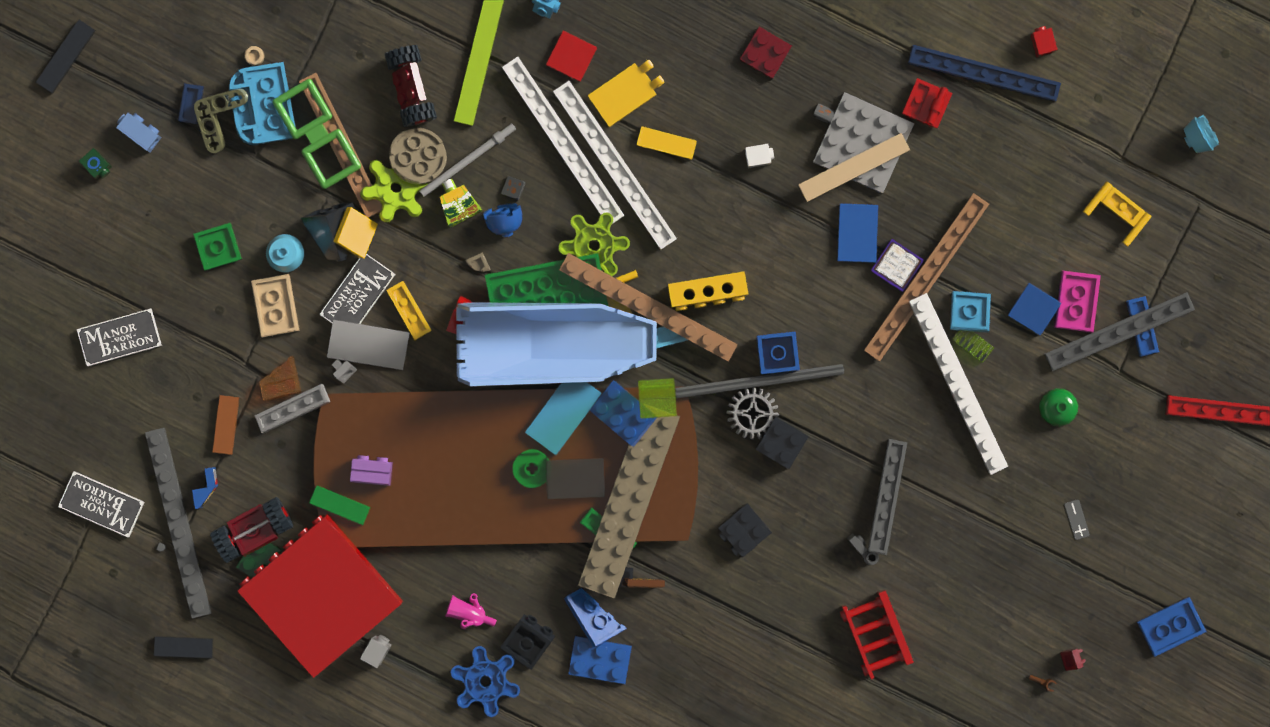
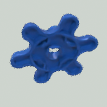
(486, 695)

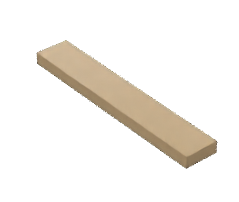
(854, 167)

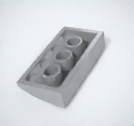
(368, 344)

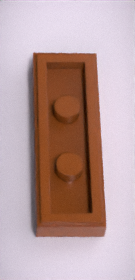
(226, 424)

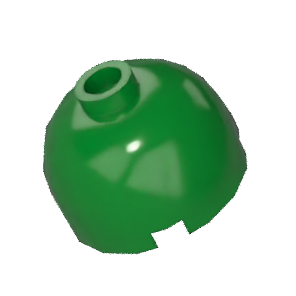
(1058, 407)

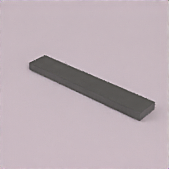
(887, 497)

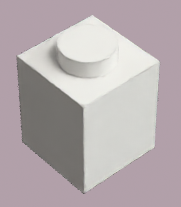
(759, 155)

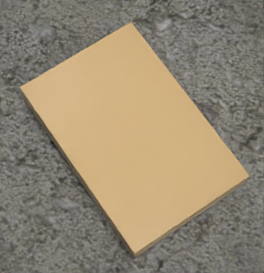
(275, 305)

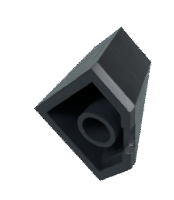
(323, 228)

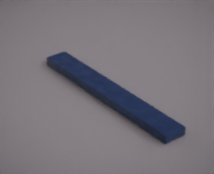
(984, 73)

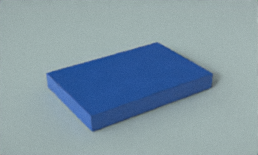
(857, 233)
(1171, 626)

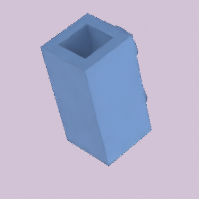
(141, 134)

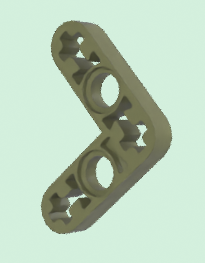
(212, 109)

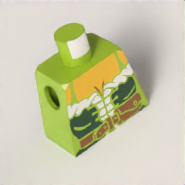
(458, 203)

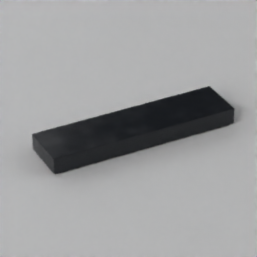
(65, 56)

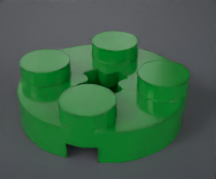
(523, 461)

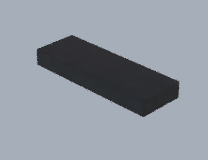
(183, 647)

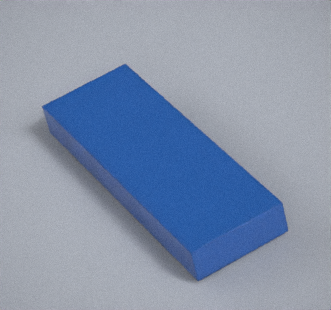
(1145, 341)

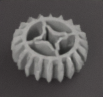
(754, 396)

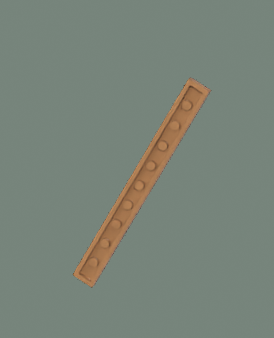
(926, 276)
(648, 307)

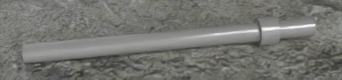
(498, 137)

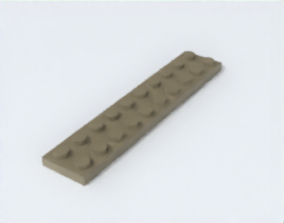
(627, 508)

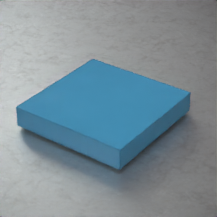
(970, 311)

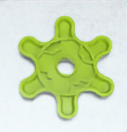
(390, 200)
(601, 232)

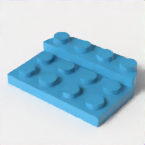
(258, 119)

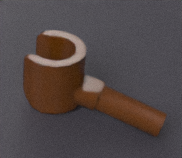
(1043, 682)

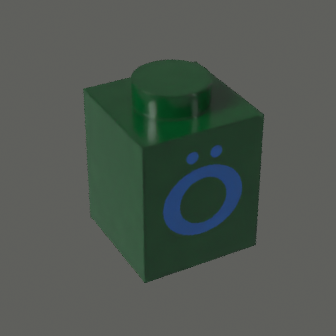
(96, 164)

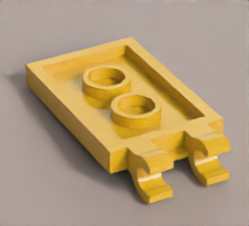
(625, 93)

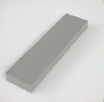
(292, 408)

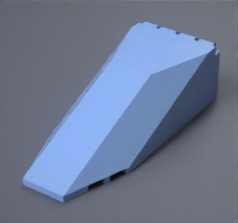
(549, 342)

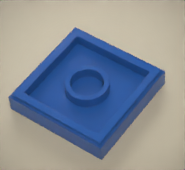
(1034, 308)

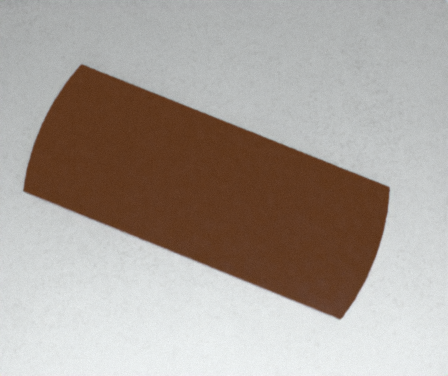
(457, 469)

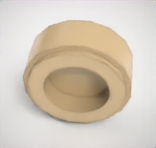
(254, 55)

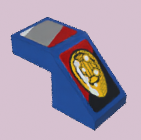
(202, 495)

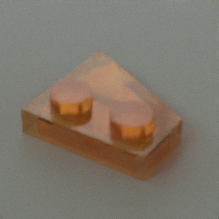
(281, 382)

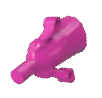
(469, 614)

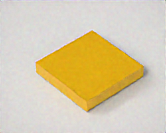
(355, 232)

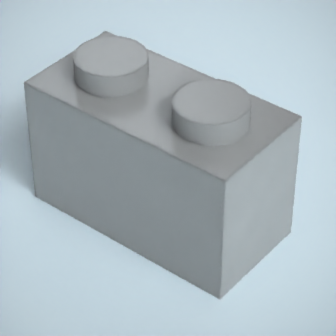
(376, 650)

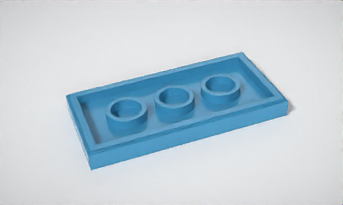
(562, 414)

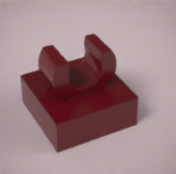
(1072, 659)

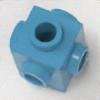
(546, 7)

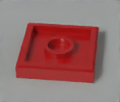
(571, 56)

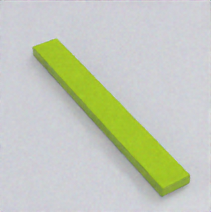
(478, 62)

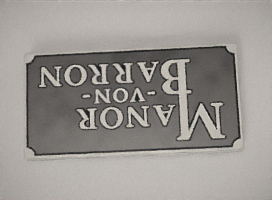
(358, 291)
(119, 337)
(101, 504)

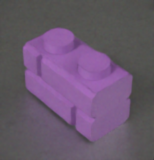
(371, 471)

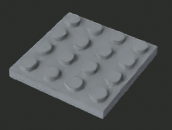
(856, 129)

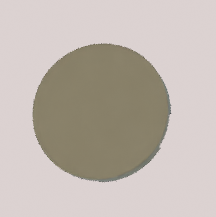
(417, 156)

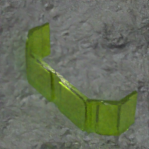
(657, 398)

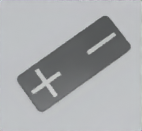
(1077, 519)

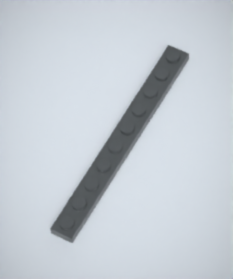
(178, 522)

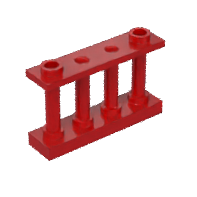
(895, 637)

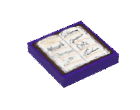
(897, 265)

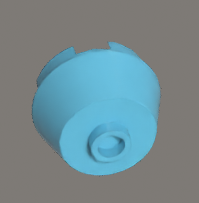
(1200, 135)
(285, 253)

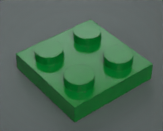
(217, 246)

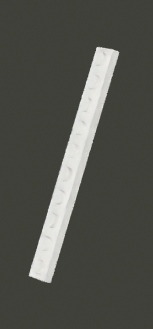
(561, 139)
(614, 165)
(958, 383)

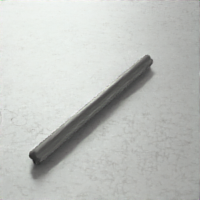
(759, 381)

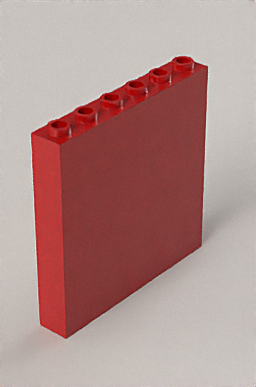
(319, 595)

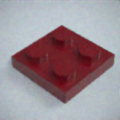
(765, 52)

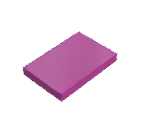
(1079, 301)

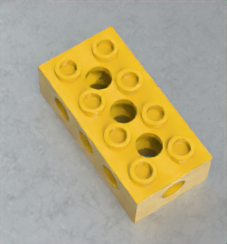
(735, 280)

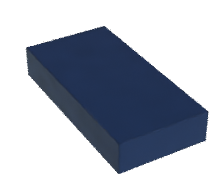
(190, 95)

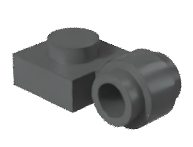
(858, 544)

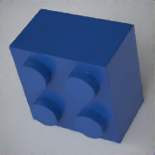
(777, 352)

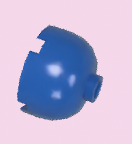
(504, 219)

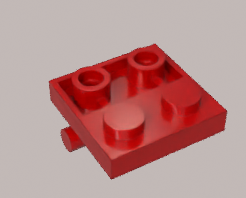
(927, 103)

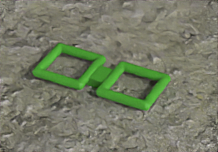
(316, 133)

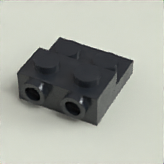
(744, 531)
(528, 641)

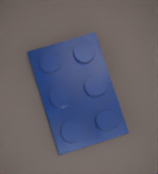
(621, 413)
(605, 662)

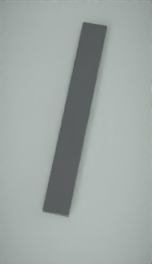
(1119, 331)

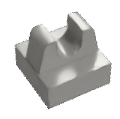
(343, 370)

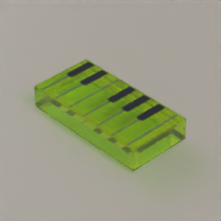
(973, 344)

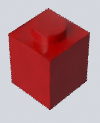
(1043, 41)

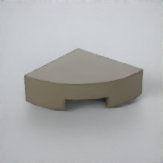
(478, 263)

